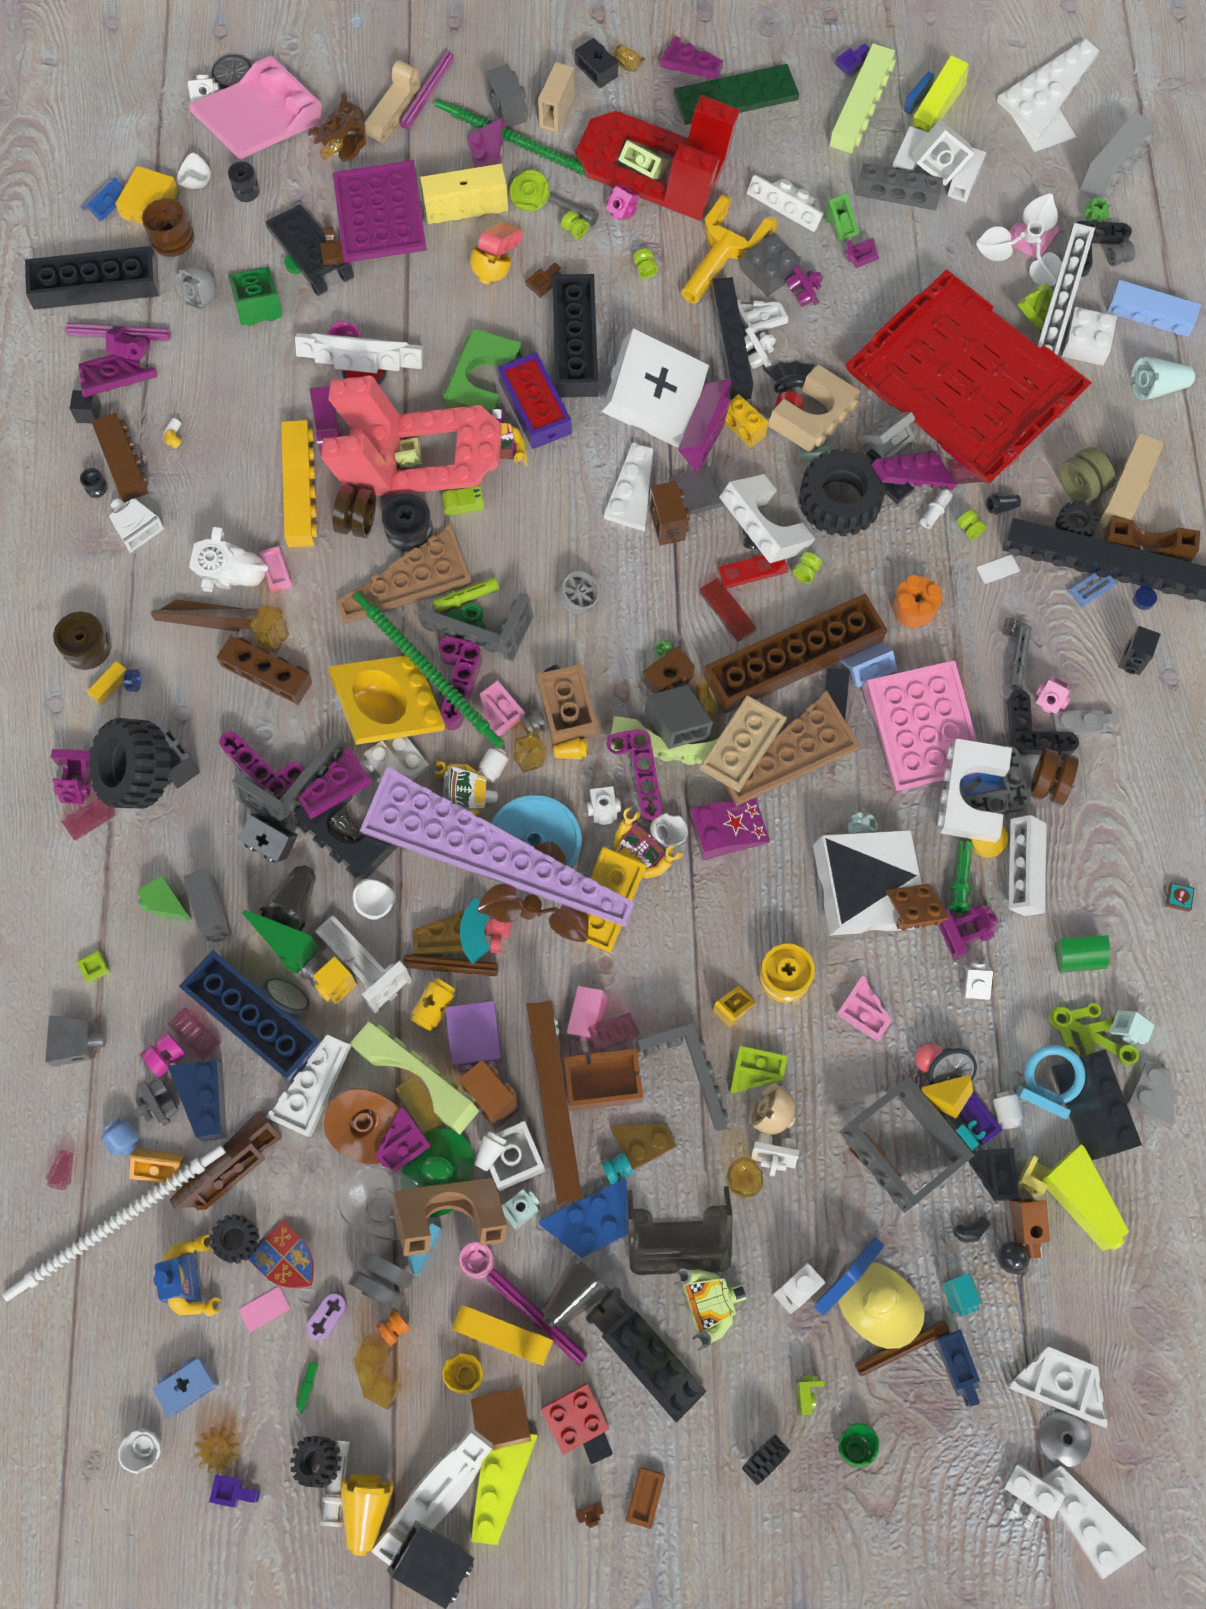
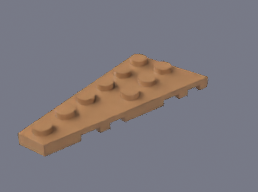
(414, 577)
(802, 747)

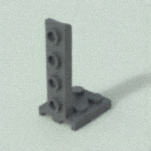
(507, 643)
(278, 810)
(703, 1069)

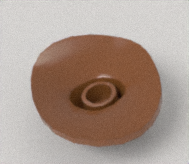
(358, 1123)

